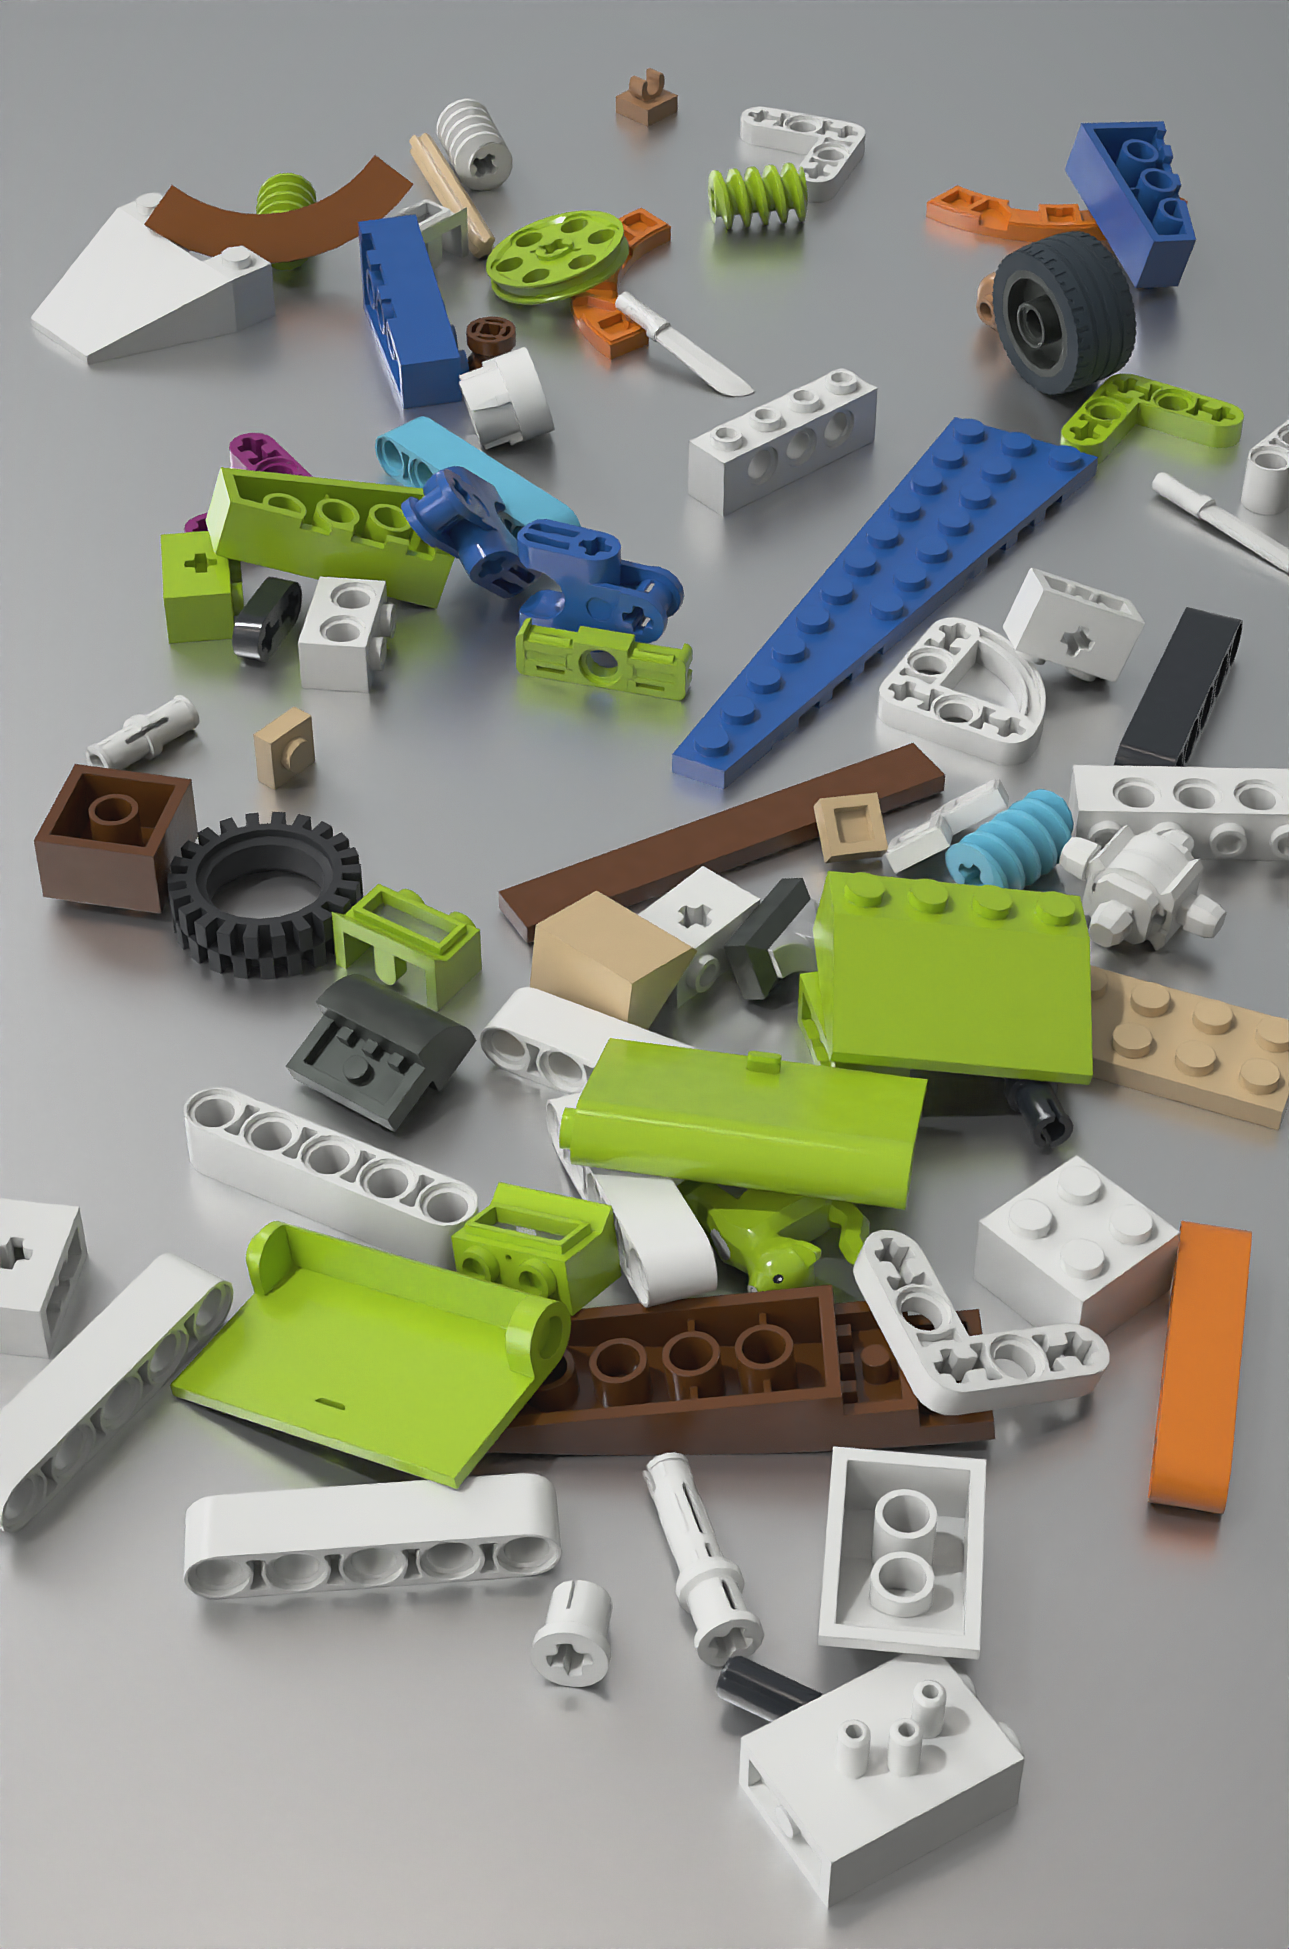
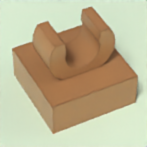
(646, 99)

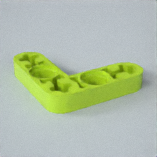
(1134, 400)

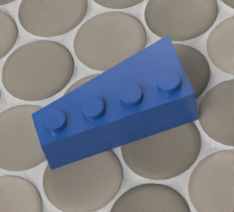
(1134, 198)
(409, 313)

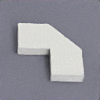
(936, 834)

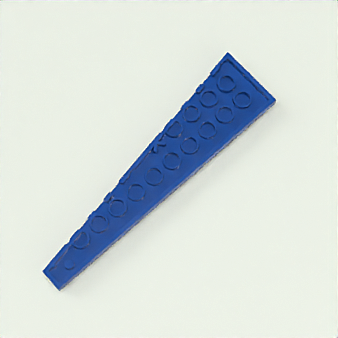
(902, 565)

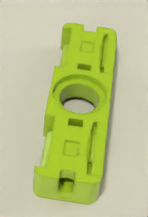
(567, 658)

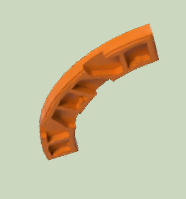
(995, 217)
(595, 309)

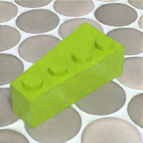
(326, 531)

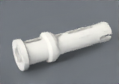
(707, 1581)

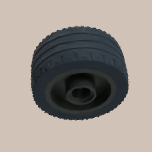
(1064, 312)

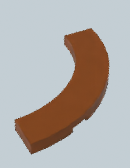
(287, 234)

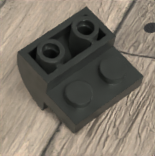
(378, 1050)

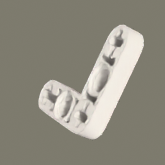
(829, 145)
(955, 1353)

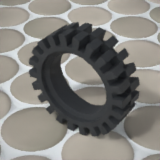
(255, 850)

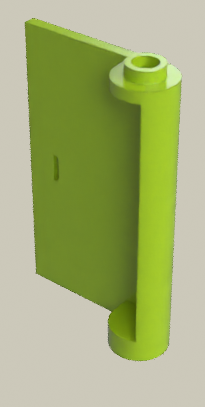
(748, 1122)
(377, 1353)

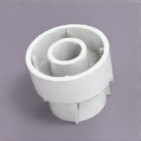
(506, 400)

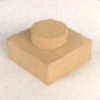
(284, 748)
(850, 827)

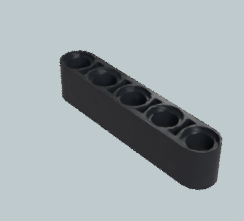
(1181, 691)

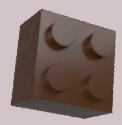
(115, 837)

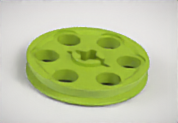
(557, 257)

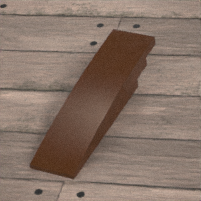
(733, 1380)

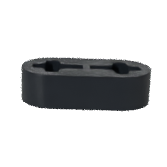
(267, 619)

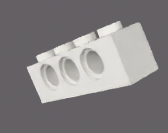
(781, 441)
(1223, 809)

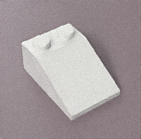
(904, 1553)

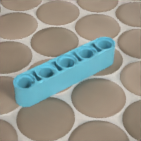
(425, 447)

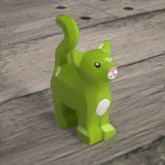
(772, 1232)

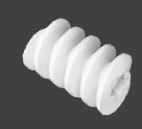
(474, 145)

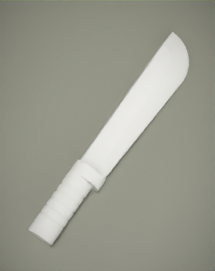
(686, 351)
(1205, 508)

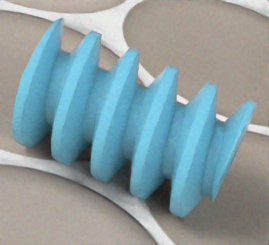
(1015, 844)

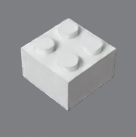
(1076, 1251)

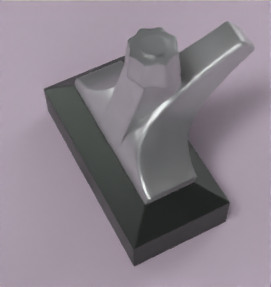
(774, 940)

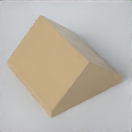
(608, 960)

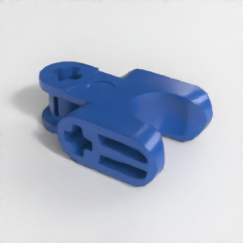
(463, 520)
(594, 583)

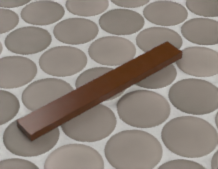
(719, 840)

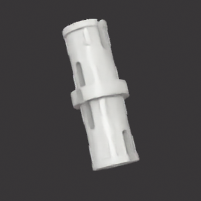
(144, 735)

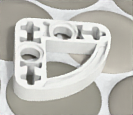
(921, 701)

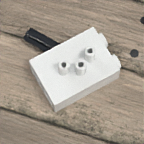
(871, 1767)

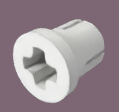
(576, 1636)

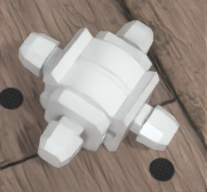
(1142, 887)

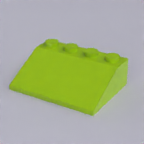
(955, 977)

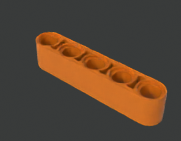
(1201, 1369)

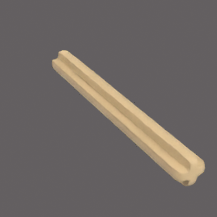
(451, 192)

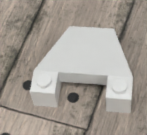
(149, 294)

